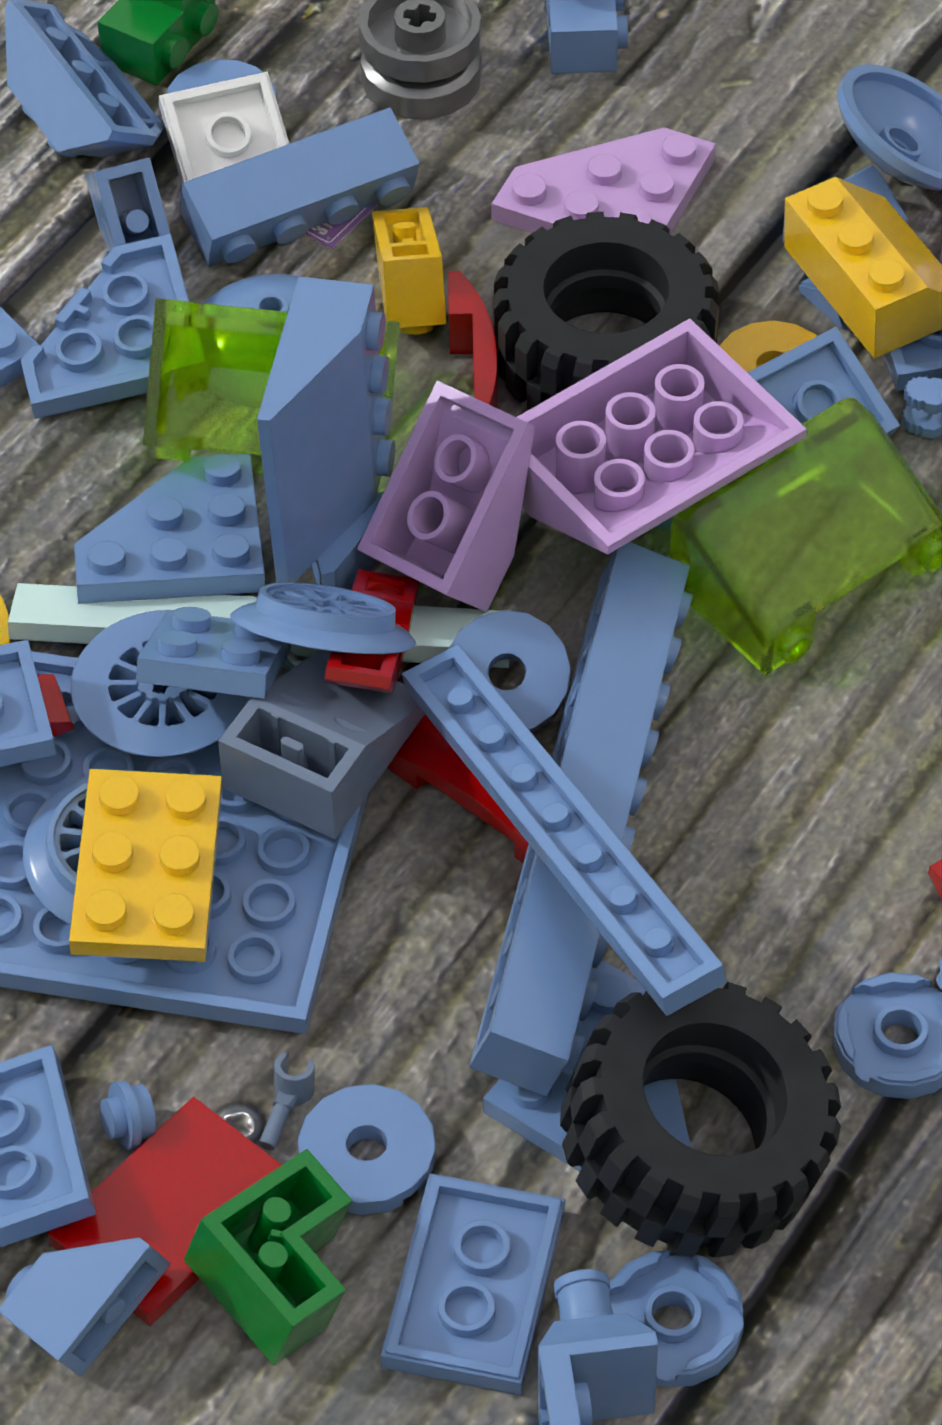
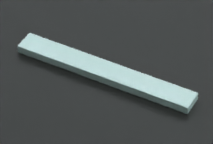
(54, 615)

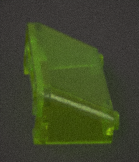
(213, 375)
(804, 534)

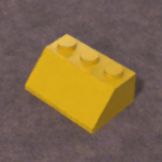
(865, 263)

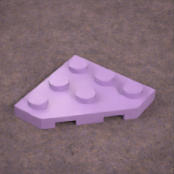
(634, 175)

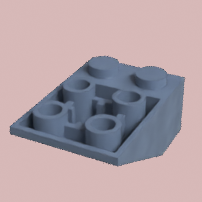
(315, 745)

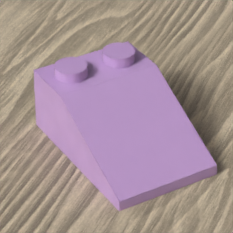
(455, 498)

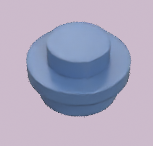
(128, 1114)

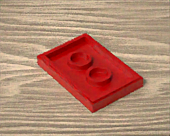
(165, 1192)

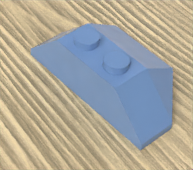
(72, 86)

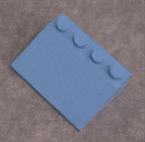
(324, 420)

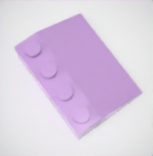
(649, 438)

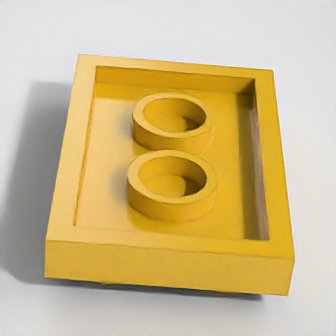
(146, 865)

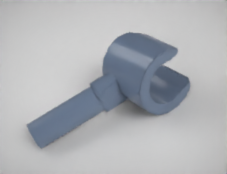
(289, 1091)

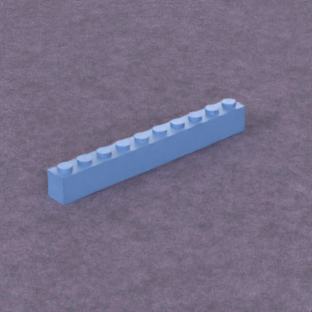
(600, 746)

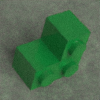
(154, 35)
(263, 1259)

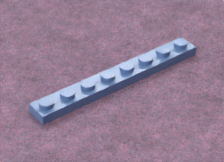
(565, 831)

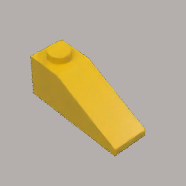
(409, 269)

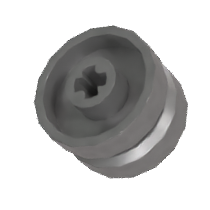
(420, 55)

